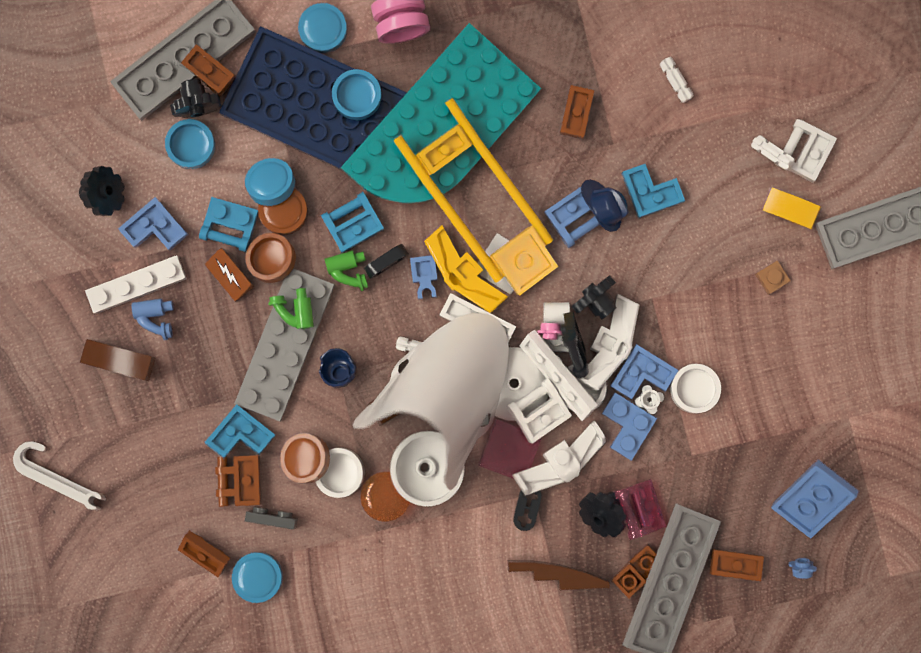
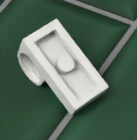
(554, 313)

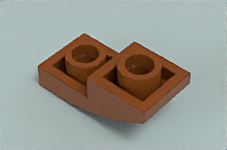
(635, 572)

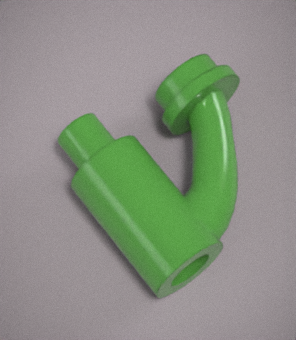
(343, 262)
(303, 310)

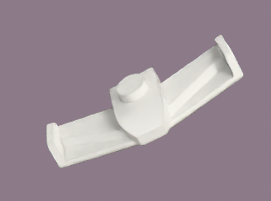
(613, 344)
(562, 461)

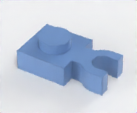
(424, 272)

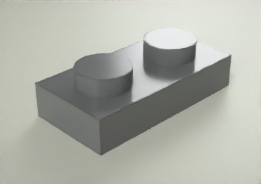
(261, 516)

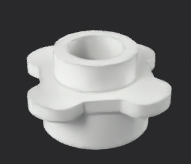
(651, 407)

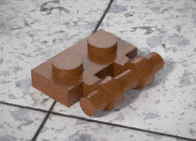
(246, 480)

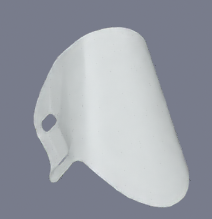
(451, 383)

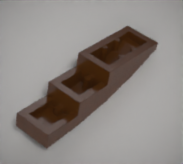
(567, 577)

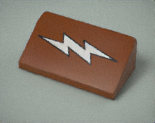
(229, 274)

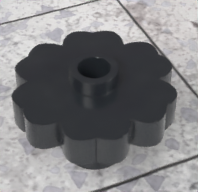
(194, 100)
(102, 191)
(597, 299)
(603, 514)

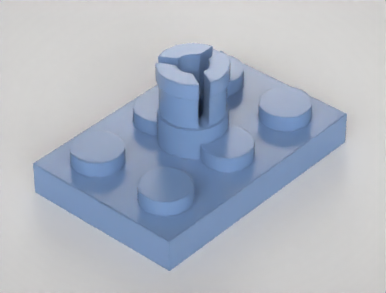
(814, 499)

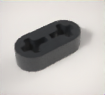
(386, 261)
(533, 510)

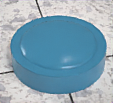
(322, 28)
(356, 94)
(190, 144)
(270, 181)
(257, 577)

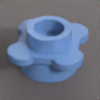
(802, 568)

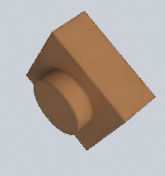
(772, 277)

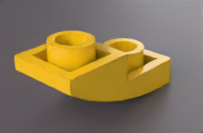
(791, 208)

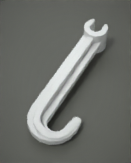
(52, 479)

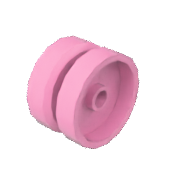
(399, 20)

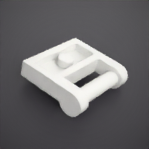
(814, 152)
(544, 417)

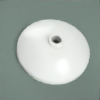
(529, 379)
(411, 483)

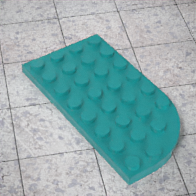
(483, 86)

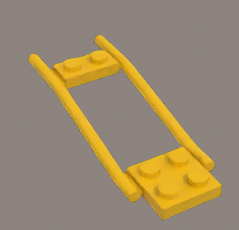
(521, 259)

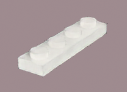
(135, 284)
(562, 379)

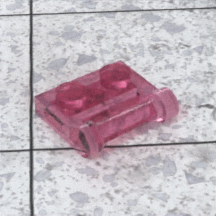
(646, 508)

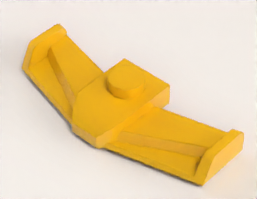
(463, 272)

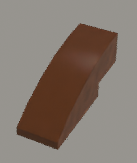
(117, 360)

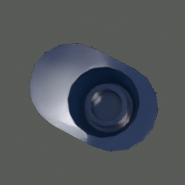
(605, 203)

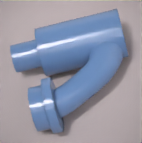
(152, 308)

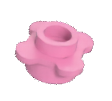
(550, 331)

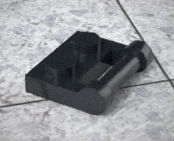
(573, 341)

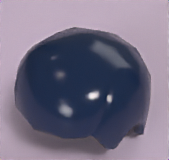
(337, 368)

